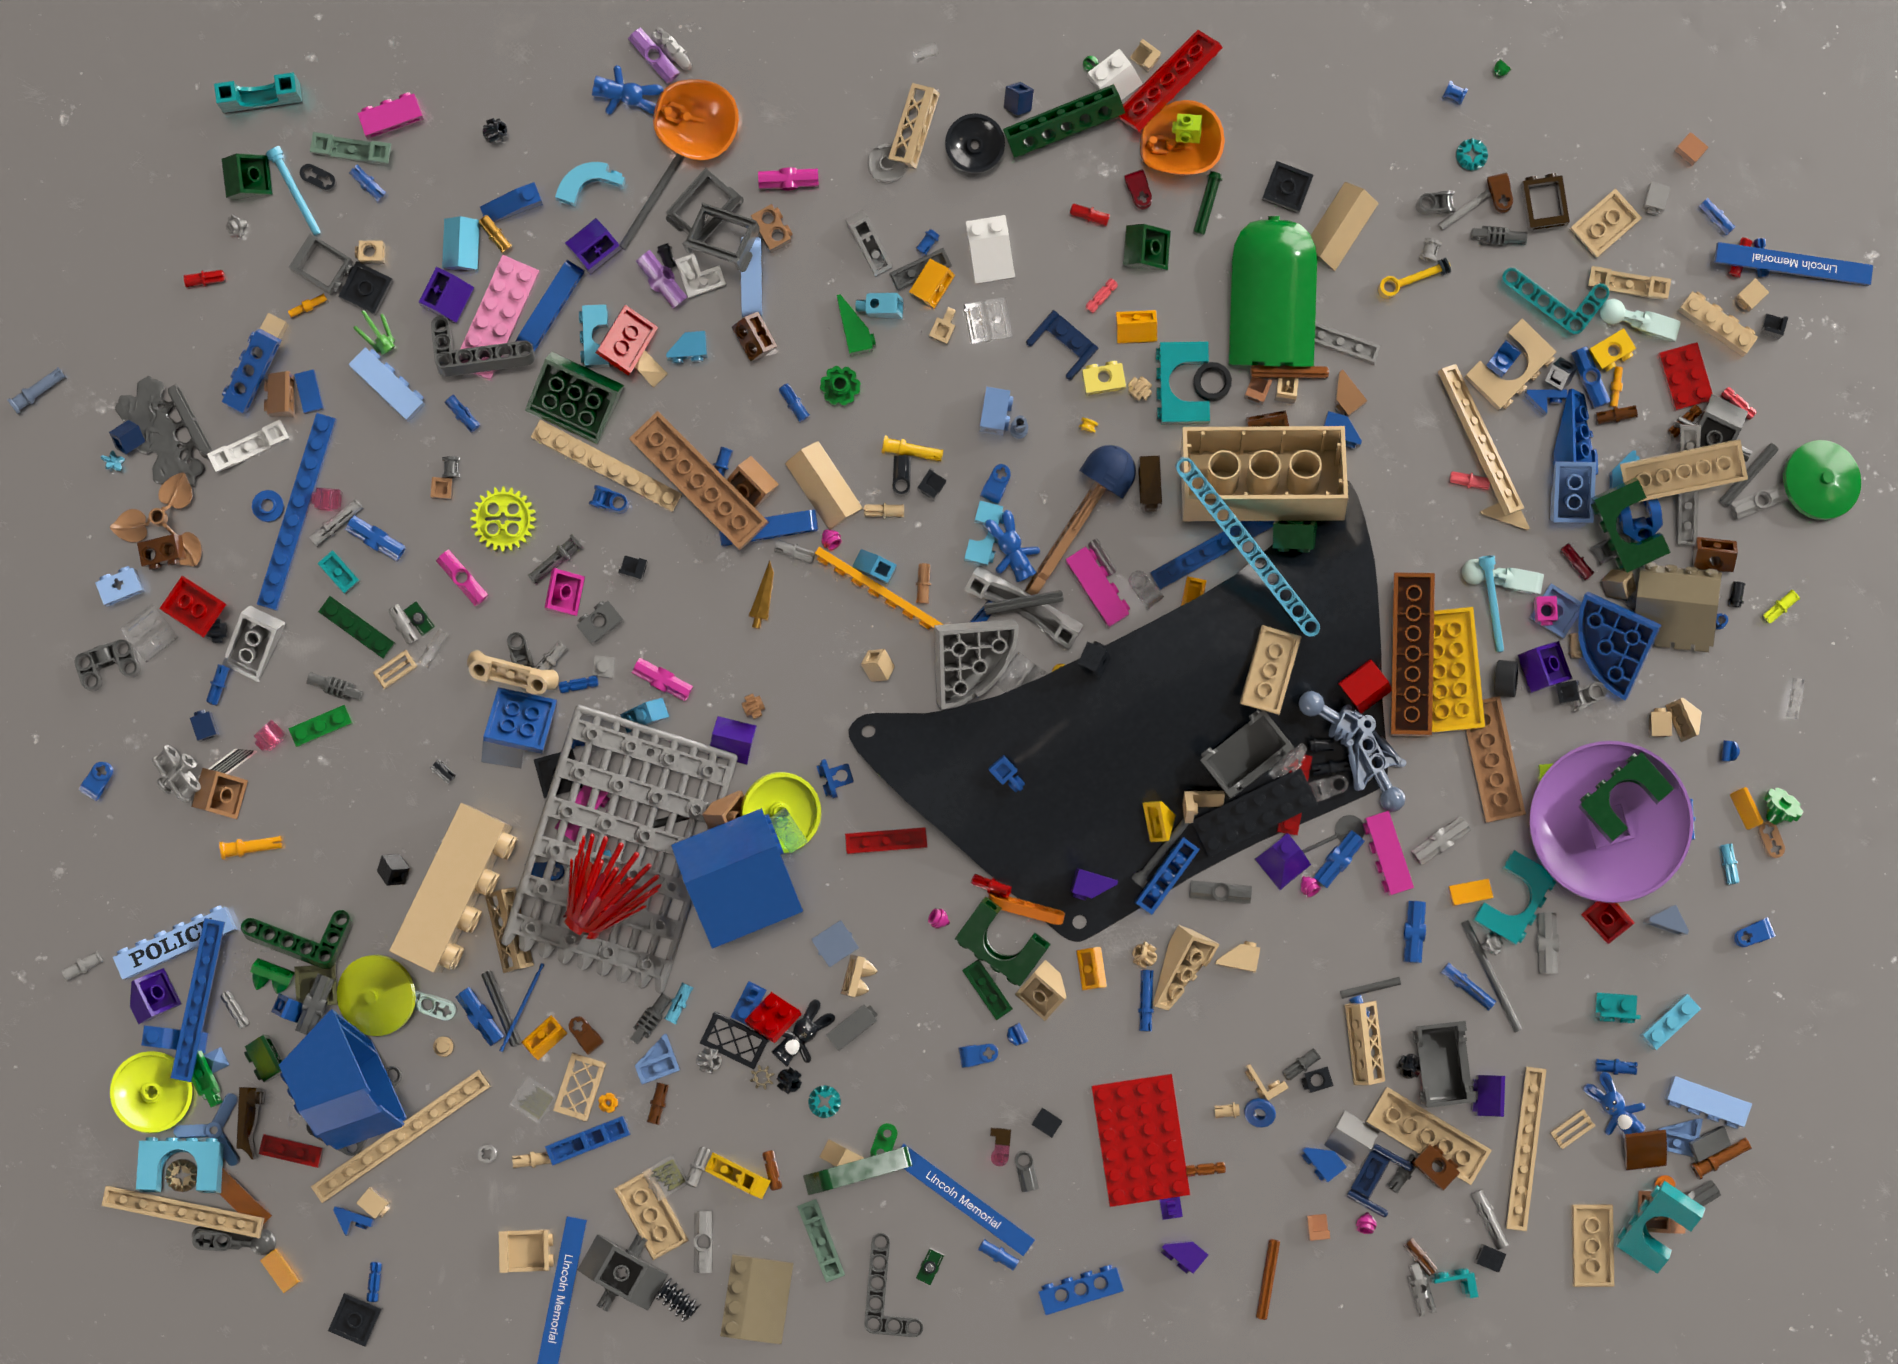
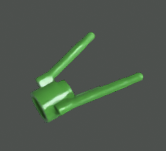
(383, 343)

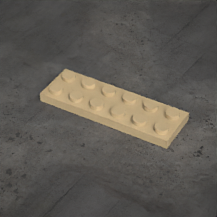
(1688, 470)
(1420, 1128)

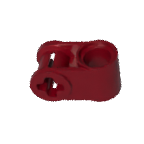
(1138, 186)

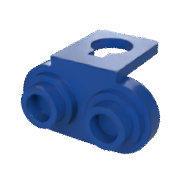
(829, 787)

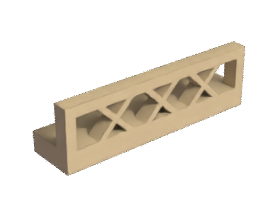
(921, 127)
(505, 901)
(1362, 1044)

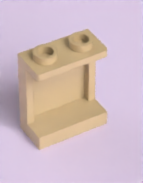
(525, 1251)

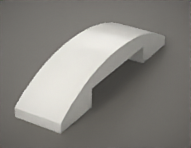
(248, 447)

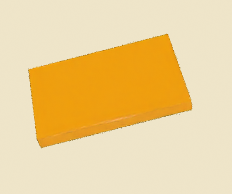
(932, 283)
(1136, 326)

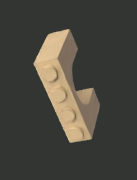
(1501, 391)

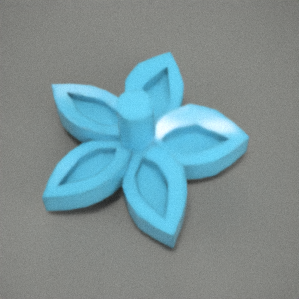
(113, 461)

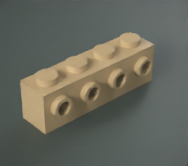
(1717, 323)

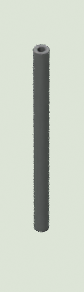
(651, 201)
(1491, 976)

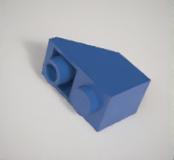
(1351, 436)
(1325, 1161)

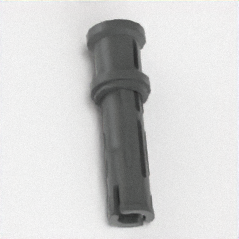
(565, 554)

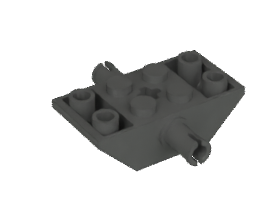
(1719, 419)
(642, 1278)

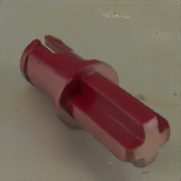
(1577, 562)

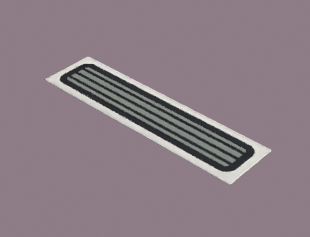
(232, 760)

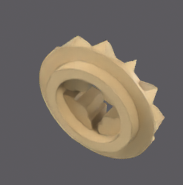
(189, 1181)

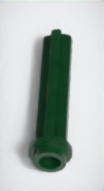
(1207, 202)

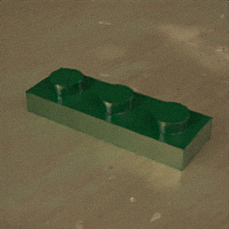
(987, 989)

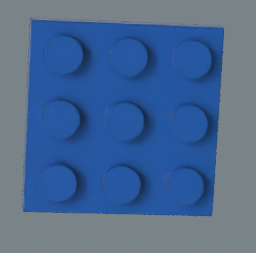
(520, 720)

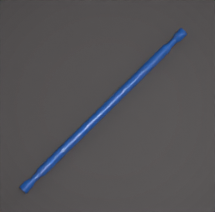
(522, 1007)

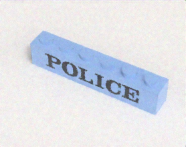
(168, 945)

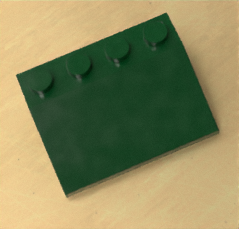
(574, 397)

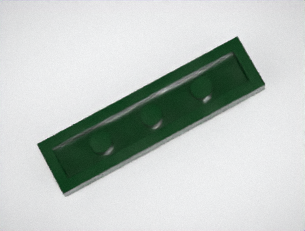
(356, 627)

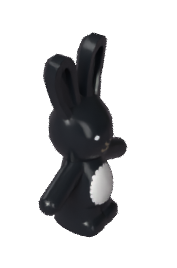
(803, 1032)

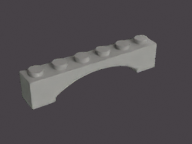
(994, 588)

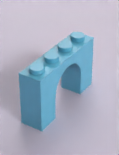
(154, 1154)

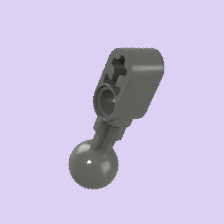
(260, 1246)

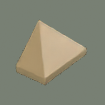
(650, 369)
(1685, 718)

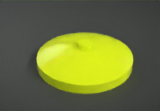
(785, 791)
(376, 995)
(147, 1095)

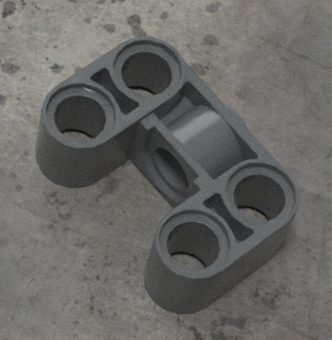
(105, 656)

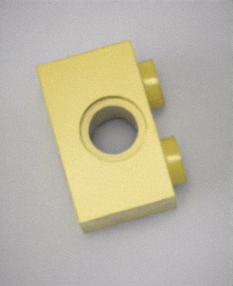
(1095, 386)

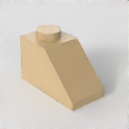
(1241, 957)

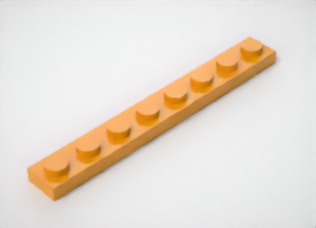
(876, 589)

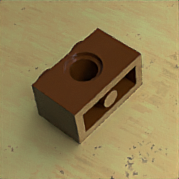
(1715, 554)
(1424, 1162)

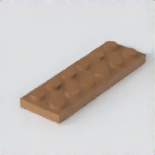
(1495, 765)

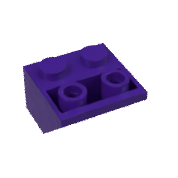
(593, 245)
(446, 294)
(1186, 1253)

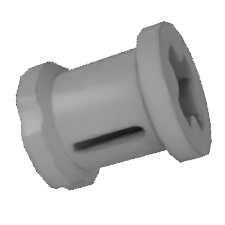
(1430, 250)
(493, 1154)

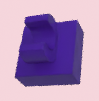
(1171, 1208)

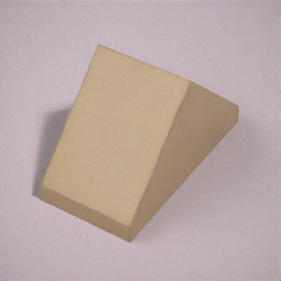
(1286, 390)
(838, 1154)

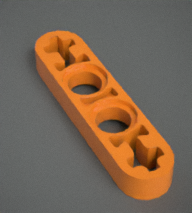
(1028, 909)

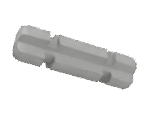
(1102, 556)
(234, 1009)

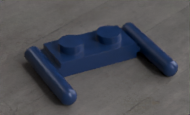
(1069, 337)
(1370, 1176)

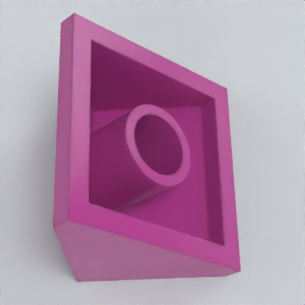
(564, 592)

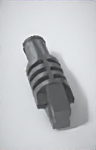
(1498, 235)
(334, 686)
(650, 1019)

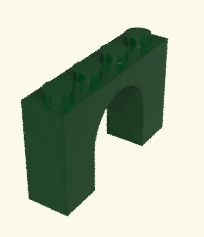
(1608, 507)
(1637, 771)
(975, 938)

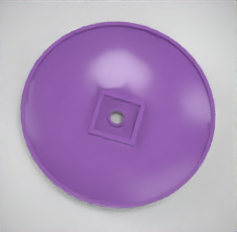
(1578, 852)

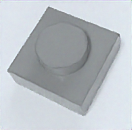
(603, 666)

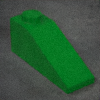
(856, 332)

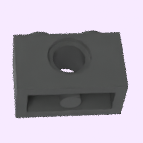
(595, 633)

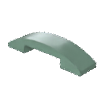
(350, 148)
(821, 1240)

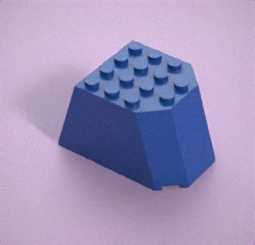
(341, 1084)

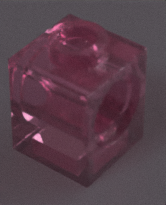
(327, 499)
(269, 736)

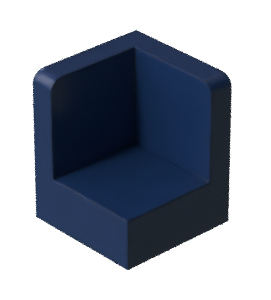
(1018, 98)
(127, 436)

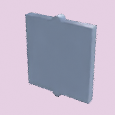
(835, 943)

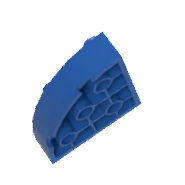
(1614, 642)

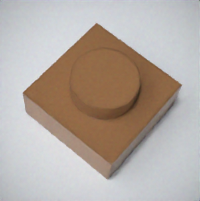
(441, 488)

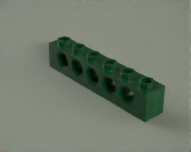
(1064, 121)

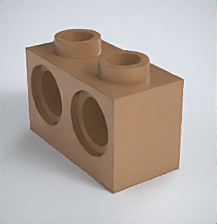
(767, 230)

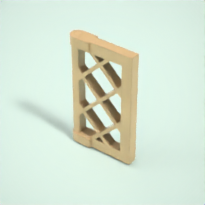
(563, 1092)

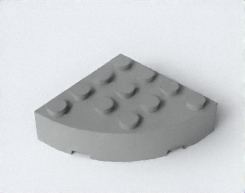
(971, 658)

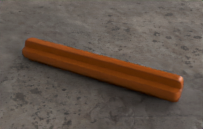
(1289, 371)
(1268, 1279)

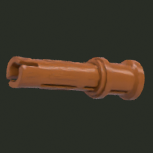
(1714, 1161)

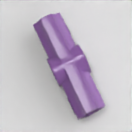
(645, 46)
(661, 279)

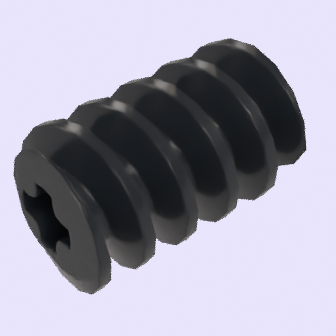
(677, 1300)

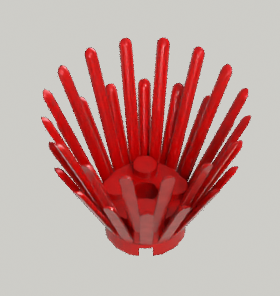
(593, 901)

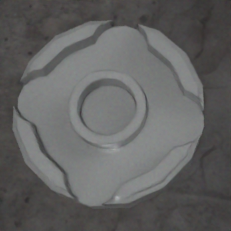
(882, 167)

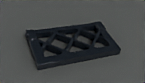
(737, 1057)

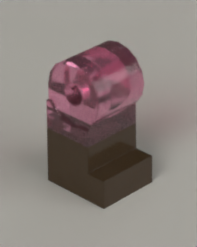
(1002, 1145)

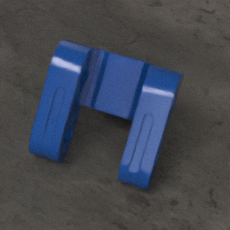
(1650, 525)

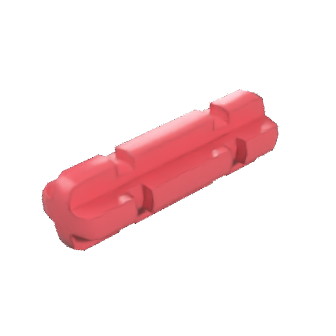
(1101, 295)
(1736, 400)

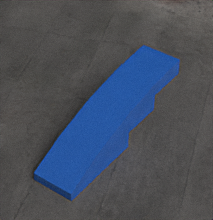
(587, 1140)

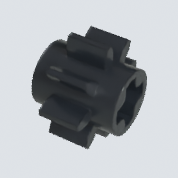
(494, 130)
(218, 631)
(1409, 1066)
(789, 1080)

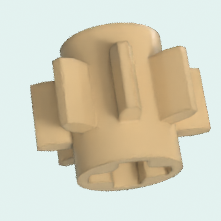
(1140, 388)
(1144, 955)

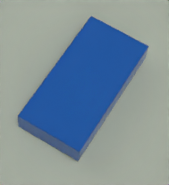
(308, 391)

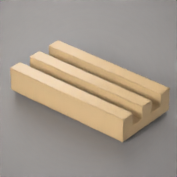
(409, 660)
(1586, 1119)

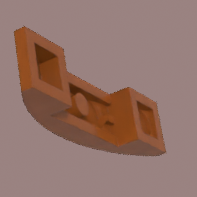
(240, 1198)

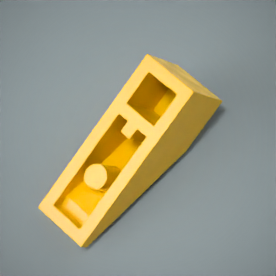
(737, 1175)

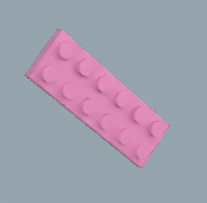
(501, 306)

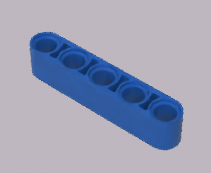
(551, 304)
(782, 526)

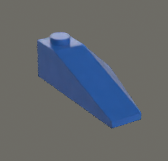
(1574, 436)

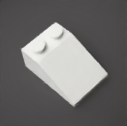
(990, 249)

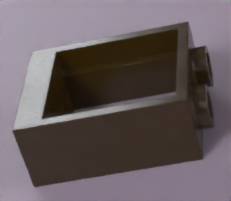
(1549, 222)
(1150, 483)

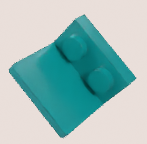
(1616, 1006)
(1468, 1284)

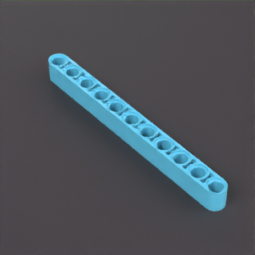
(1252, 555)

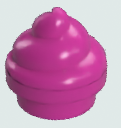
(831, 539)
(1310, 886)
(938, 918)
(1366, 1224)

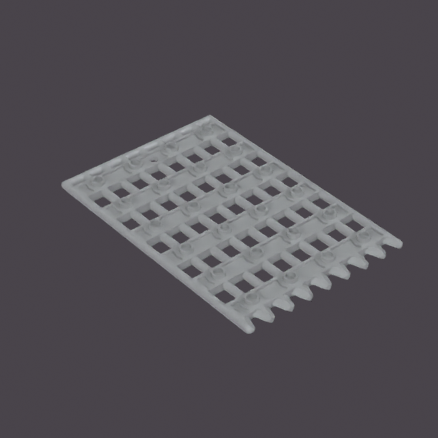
(607, 952)

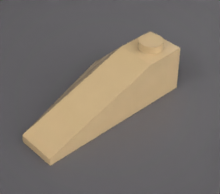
(1183, 959)

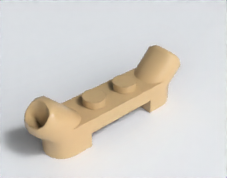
(533, 679)

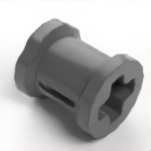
(451, 467)

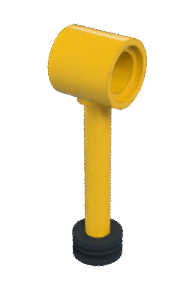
(1443, 267)

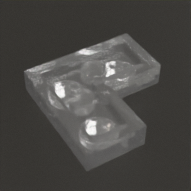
(1290, 762)

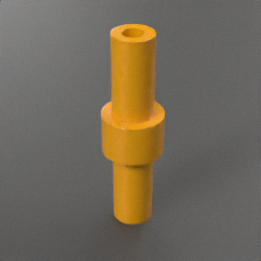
(307, 305)
(1616, 386)

